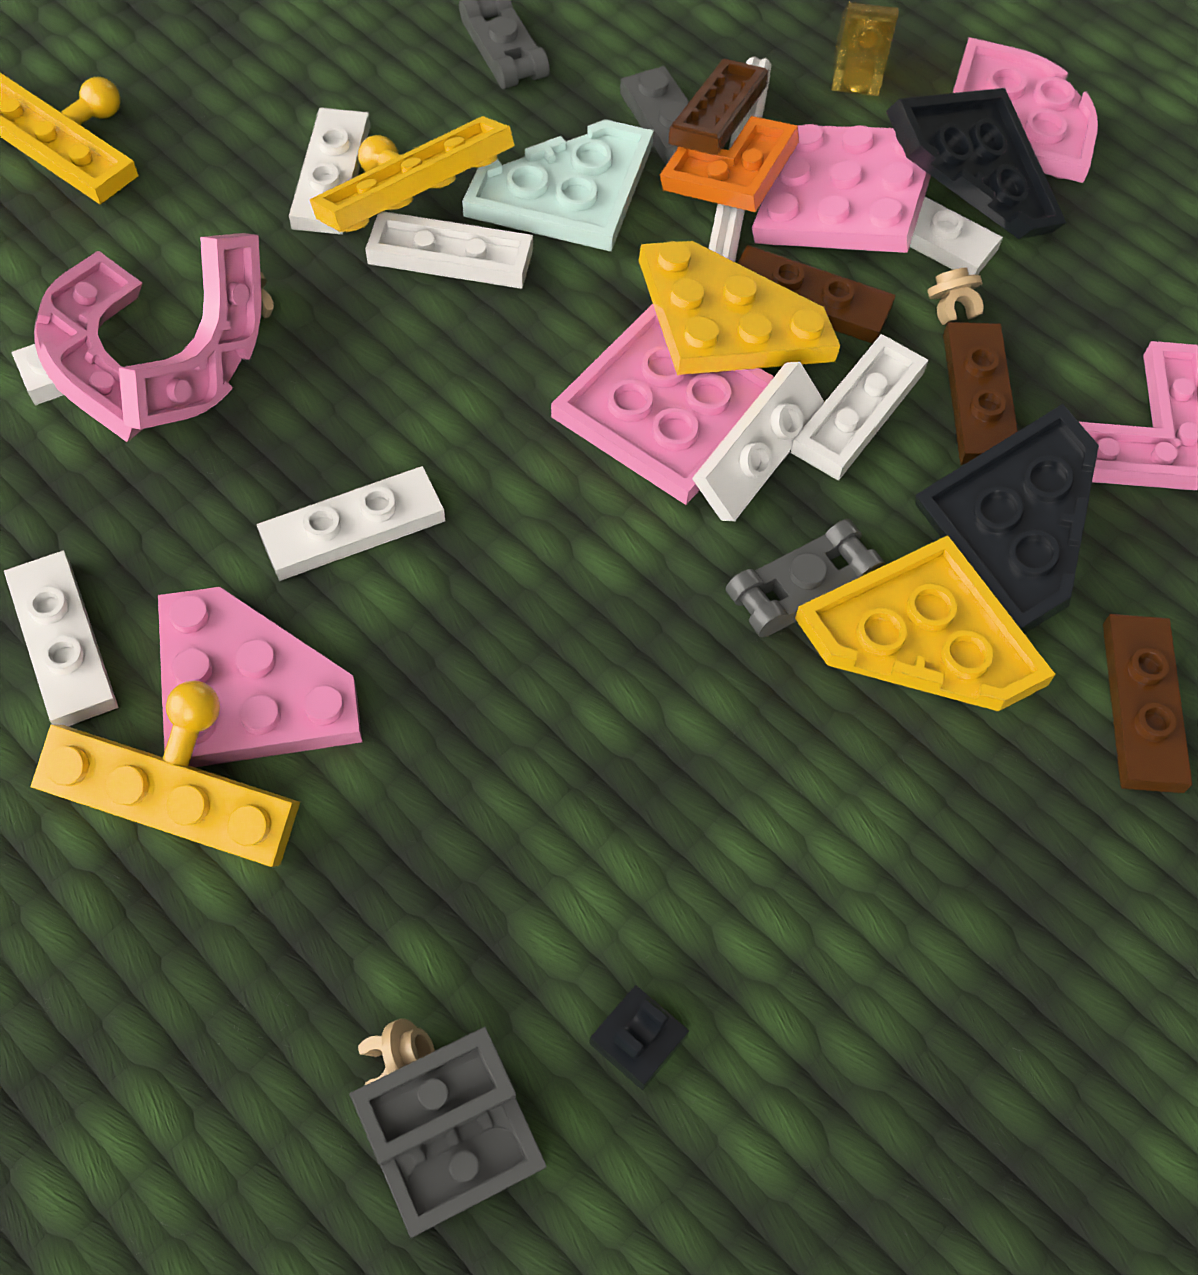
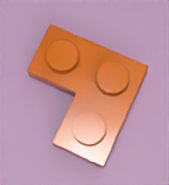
(735, 175)

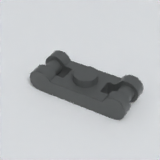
(503, 41)
(801, 577)

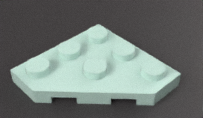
(565, 188)

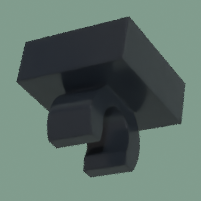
(639, 1037)

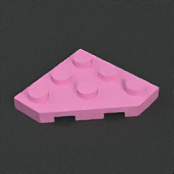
(269, 684)

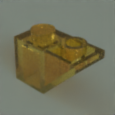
(863, 48)

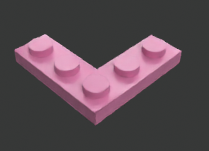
(1169, 450)

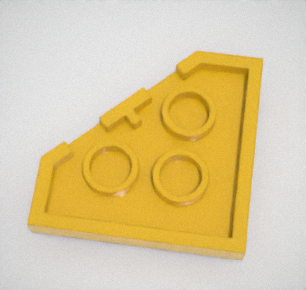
(729, 316)
(928, 629)

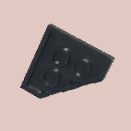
(980, 154)
(1021, 514)

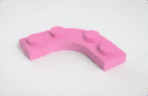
(227, 333)
(70, 341)

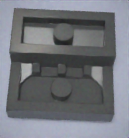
(447, 1131)

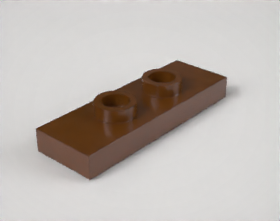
(718, 107)
(850, 305)
(979, 387)
(1146, 704)

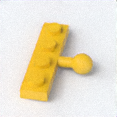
(60, 141)
(395, 178)
(166, 789)

